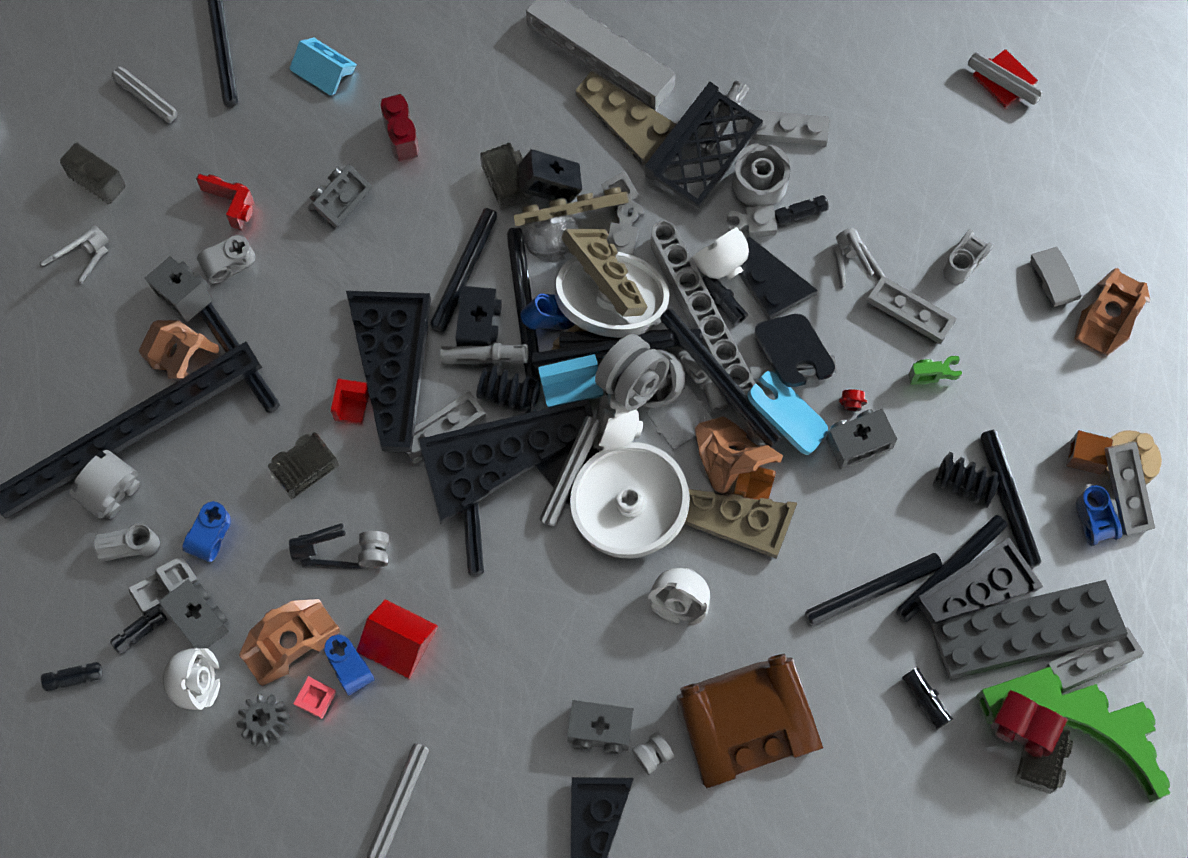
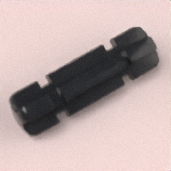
(801, 210)
(138, 629)
(71, 676)

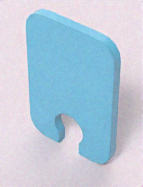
(789, 413)

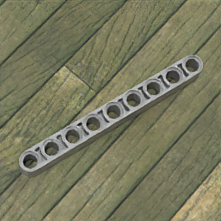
(707, 319)

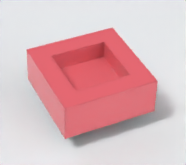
(315, 697)

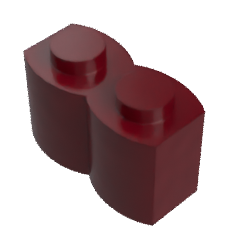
(399, 127)
(1029, 724)

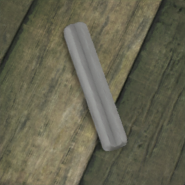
(1004, 78)
(144, 94)

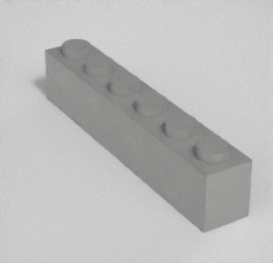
(602, 50)

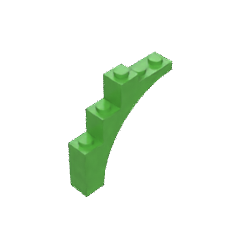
(1087, 711)

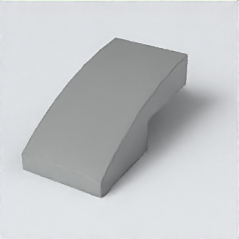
(1056, 276)
(154, 588)

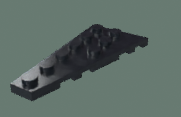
(392, 349)
(484, 457)

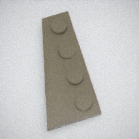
(625, 116)
(744, 521)

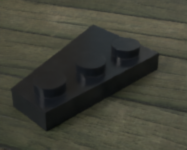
(773, 282)
(596, 813)

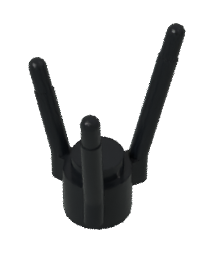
(305, 547)

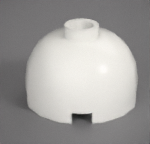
(723, 256)
(617, 424)
(680, 595)
(190, 679)

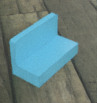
(321, 65)
(570, 381)

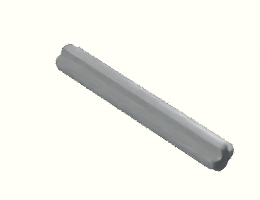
(570, 470)
(398, 802)

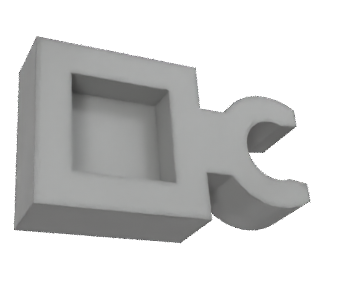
(625, 184)
(758, 220)
(623, 234)

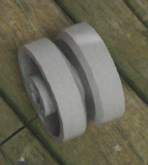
(632, 371)

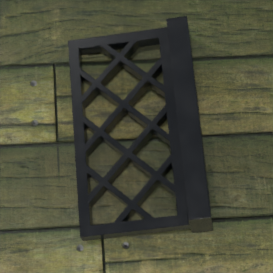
(684, 131)

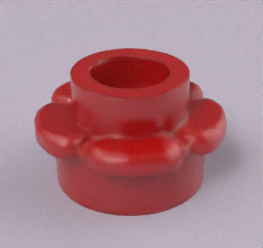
(853, 399)

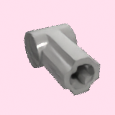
(124, 543)

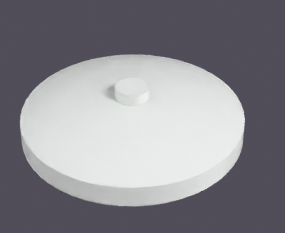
(592, 310)
(630, 500)

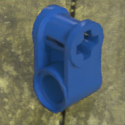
(545, 314)
(1101, 521)
(206, 535)
(350, 667)

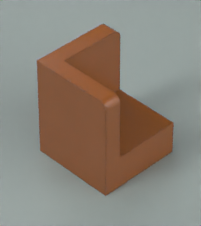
(1088, 452)
(755, 484)

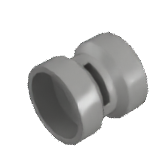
(373, 549)
(652, 753)

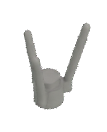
(91, 241)
(852, 246)

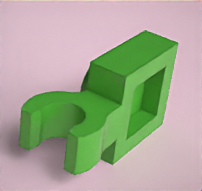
(931, 372)

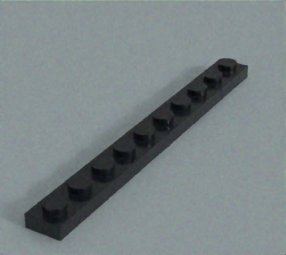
(127, 428)

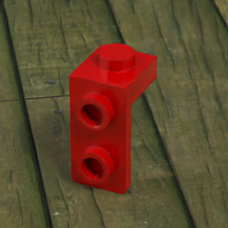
(242, 201)

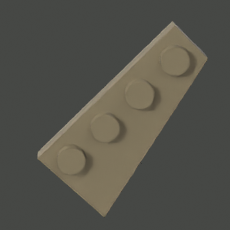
(560, 208)
(602, 265)

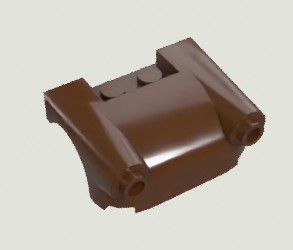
(747, 719)

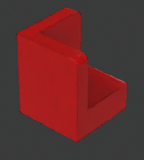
(350, 401)

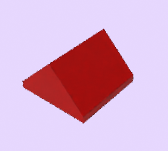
(395, 638)

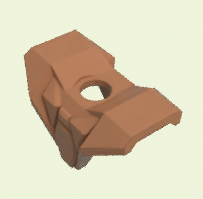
(1106, 332)
(160, 340)
(726, 464)
(262, 646)

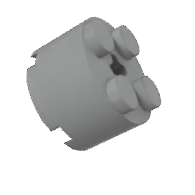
(761, 175)
(105, 484)

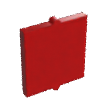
(1010, 63)

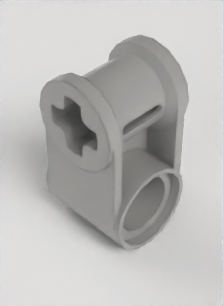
(968, 254)
(223, 261)

